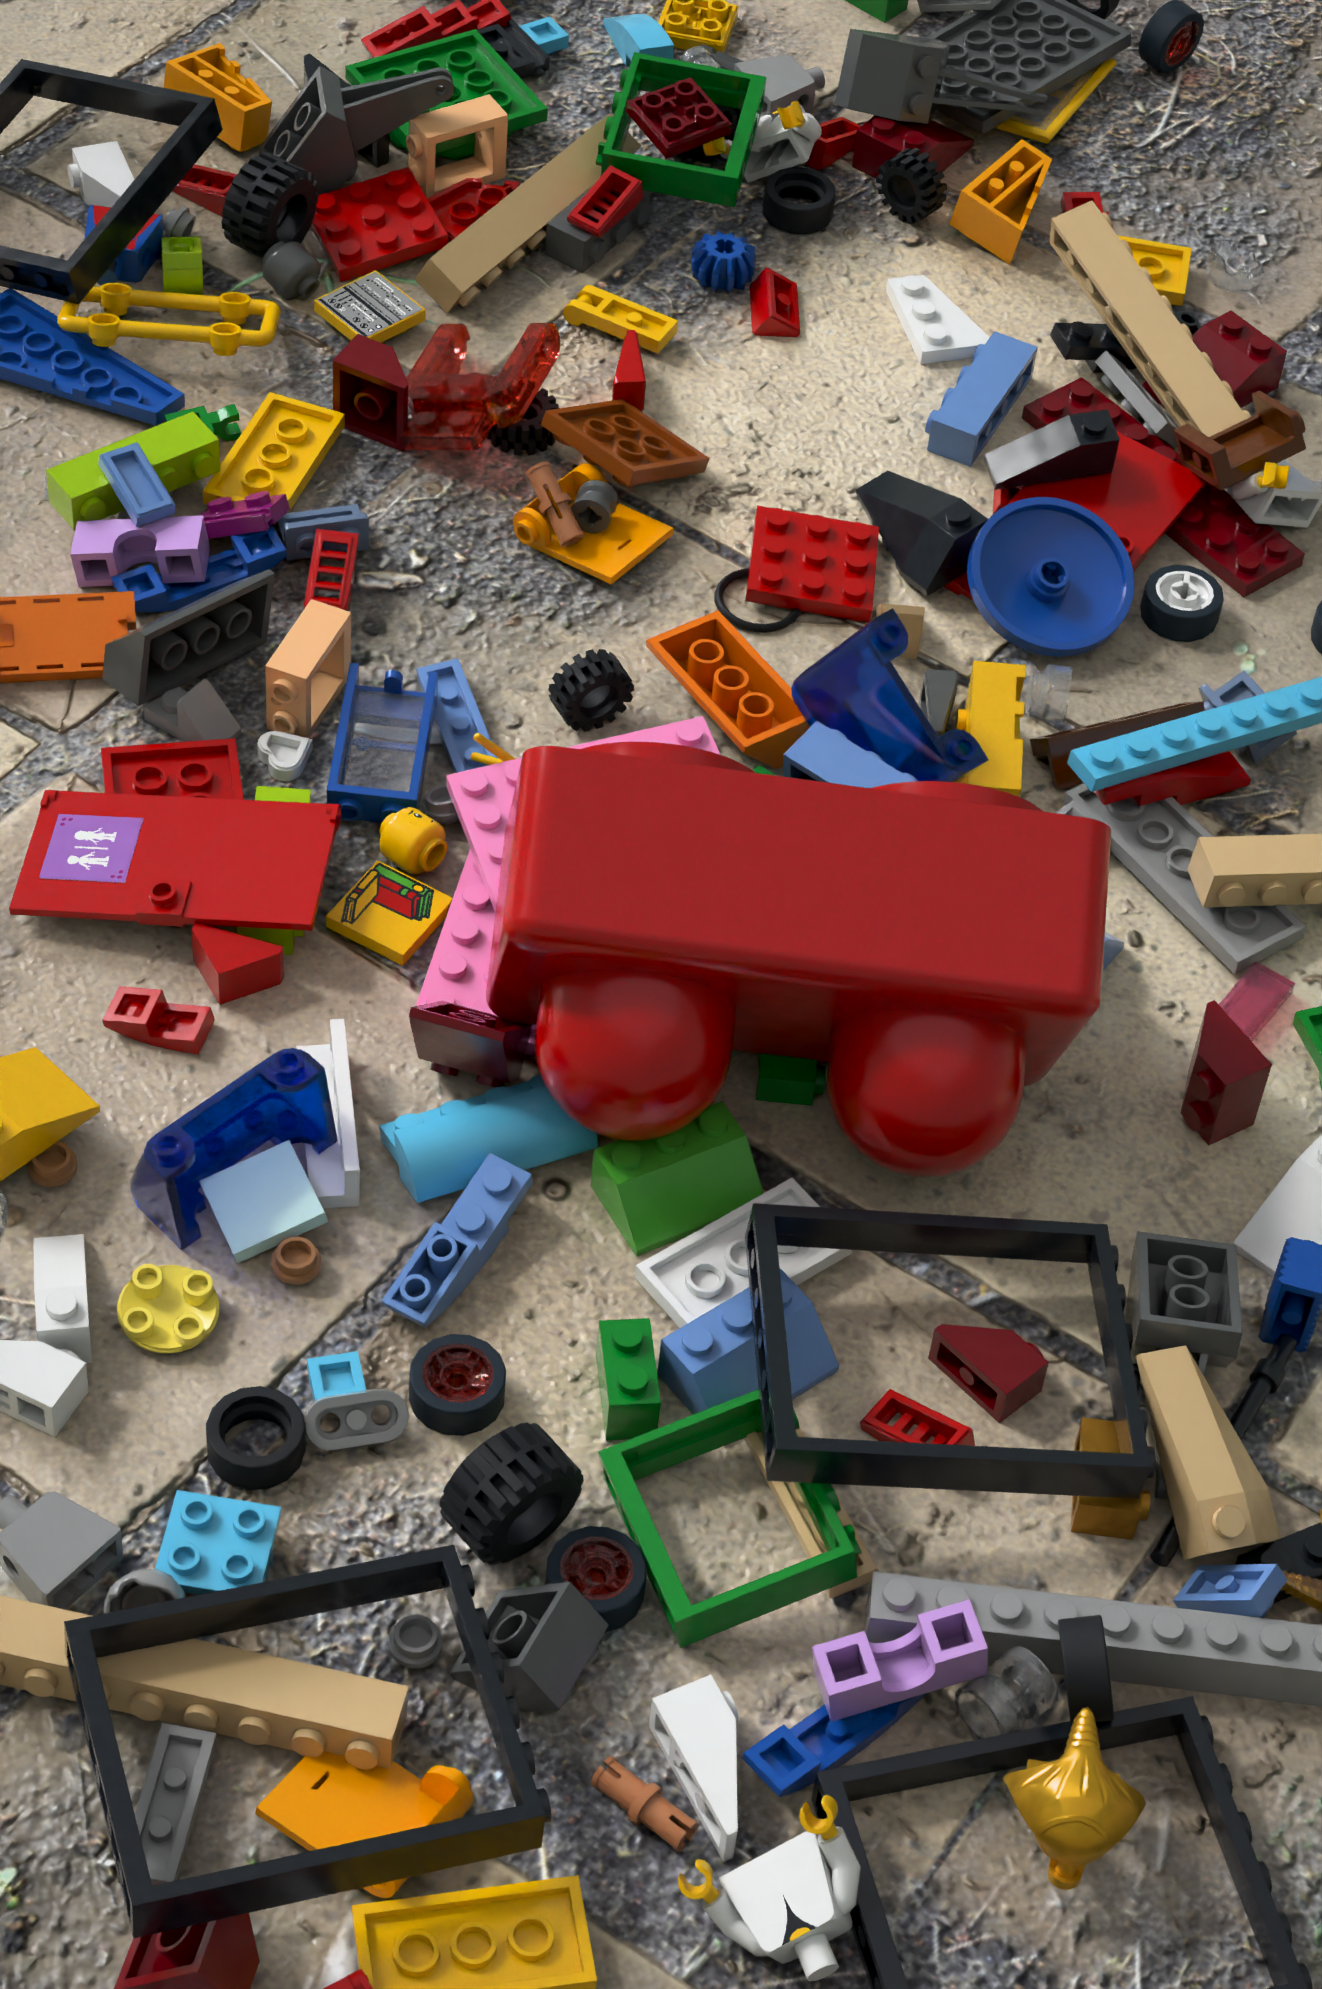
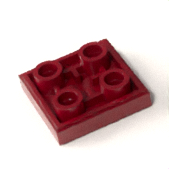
(678, 117)

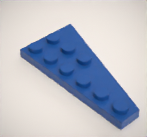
(72, 367)

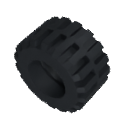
(269, 204)
(511, 1493)

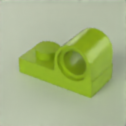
(182, 265)

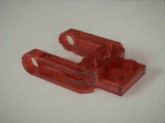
(461, 409)

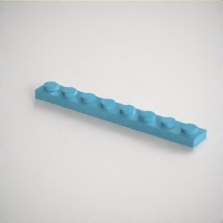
(1198, 735)

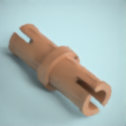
(542, 480)
(644, 1803)

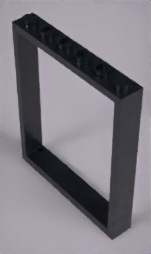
(197, 129)
(943, 1465)
(1046, 1744)
(327, 1869)

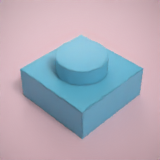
(547, 35)
(335, 1374)

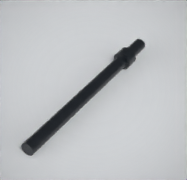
(1264, 1380)

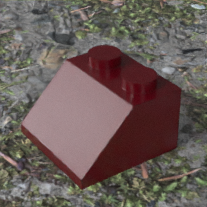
(371, 391)
(1223, 1078)

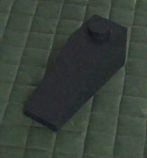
(1059, 451)

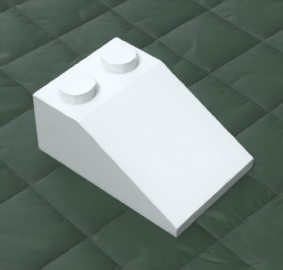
(1288, 1212)

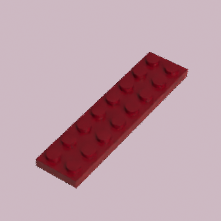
(1212, 526)

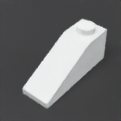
(100, 173)
(62, 1294)
(40, 1384)
(699, 1741)

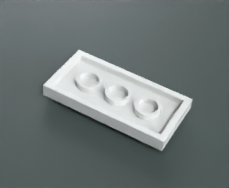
(713, 1261)

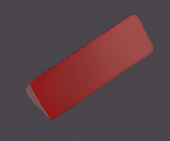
(774, 305)

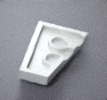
(932, 321)

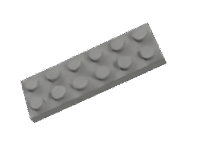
(1157, 848)

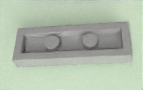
(1137, 398)
(172, 1797)

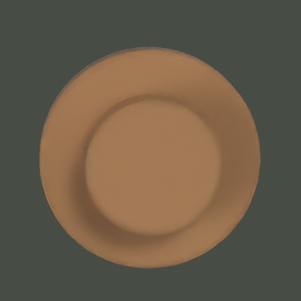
(53, 1166)
(296, 1261)

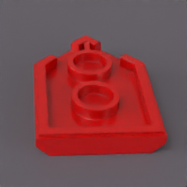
(467, 202)

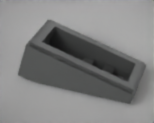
(938, 697)

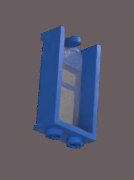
(381, 747)

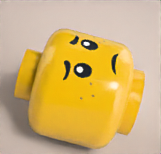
(412, 841)

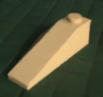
(1208, 1474)

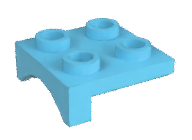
(218, 1542)

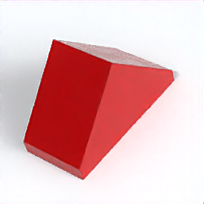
(235, 963)

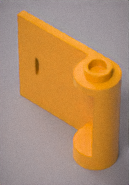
(602, 554)
(361, 1803)

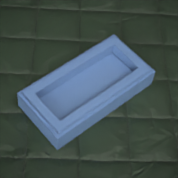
(136, 484)

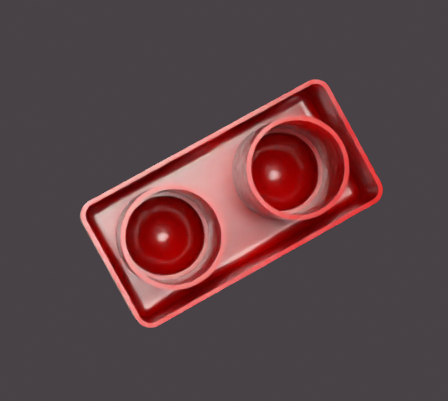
(705, 909)

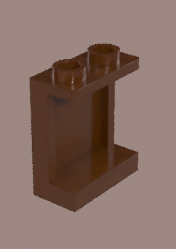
(1245, 447)

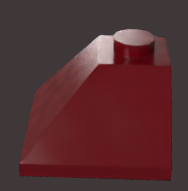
(193, 1957)

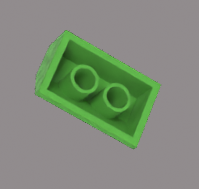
(676, 1181)

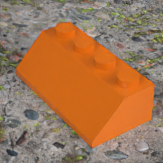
(732, 686)

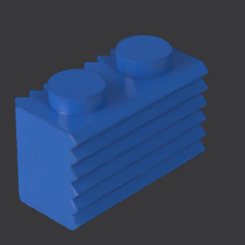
(1294, 1294)

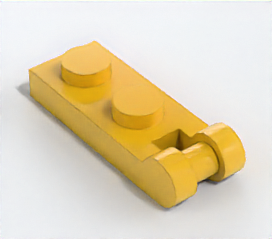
(617, 315)

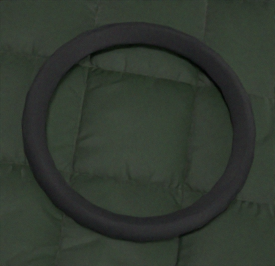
(755, 627)

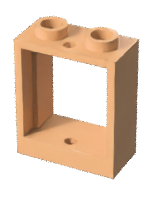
(475, 116)
(308, 669)

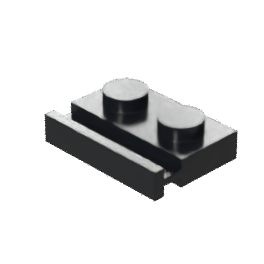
(516, 48)

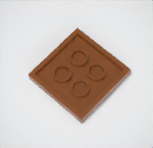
(624, 442)

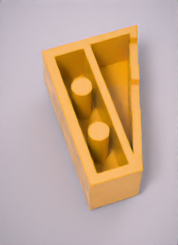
(239, 101)

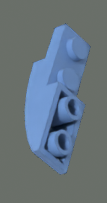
(461, 1244)

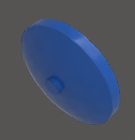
(1050, 576)

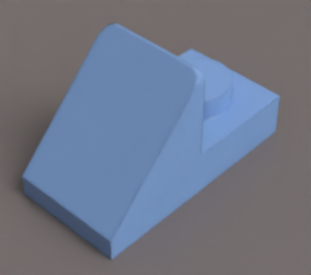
(1232, 1589)

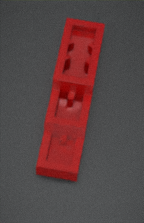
(422, 27)
(1183, 783)

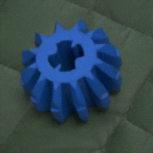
(723, 262)

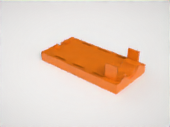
(61, 634)

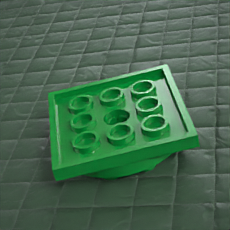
(475, 73)

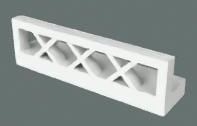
(336, 1170)

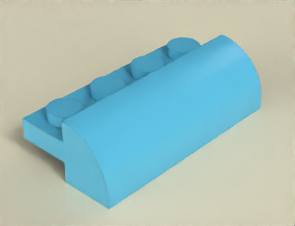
(448, 1144)

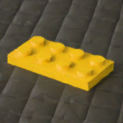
(277, 450)
(478, 1939)

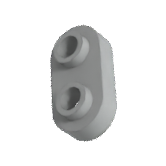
(354, 1419)

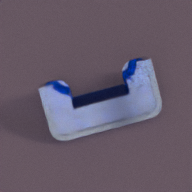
(869, 703)
(273, 1101)

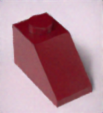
(990, 1366)

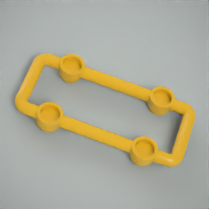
(223, 336)

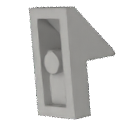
(192, 714)

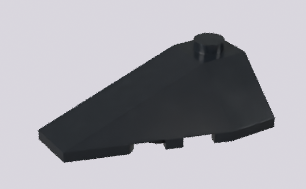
(921, 528)

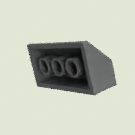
(190, 640)

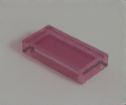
(1256, 998)

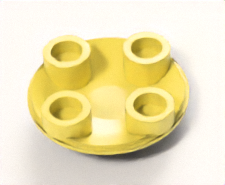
(168, 1308)

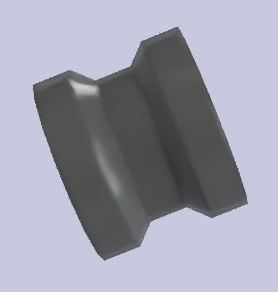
(603, 502)

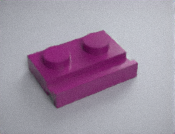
(244, 516)

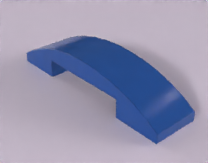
(249, 556)
(793, 1756)

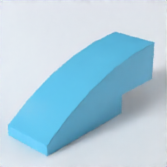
(640, 35)

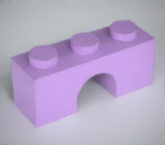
(112, 546)
(867, 1675)

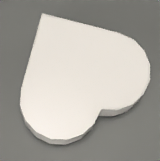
(284, 754)

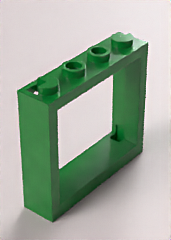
(675, 178)
(688, 1439)

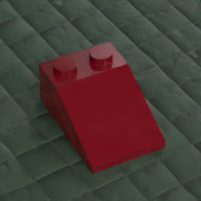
(884, 138)
(1239, 357)
(469, 1041)

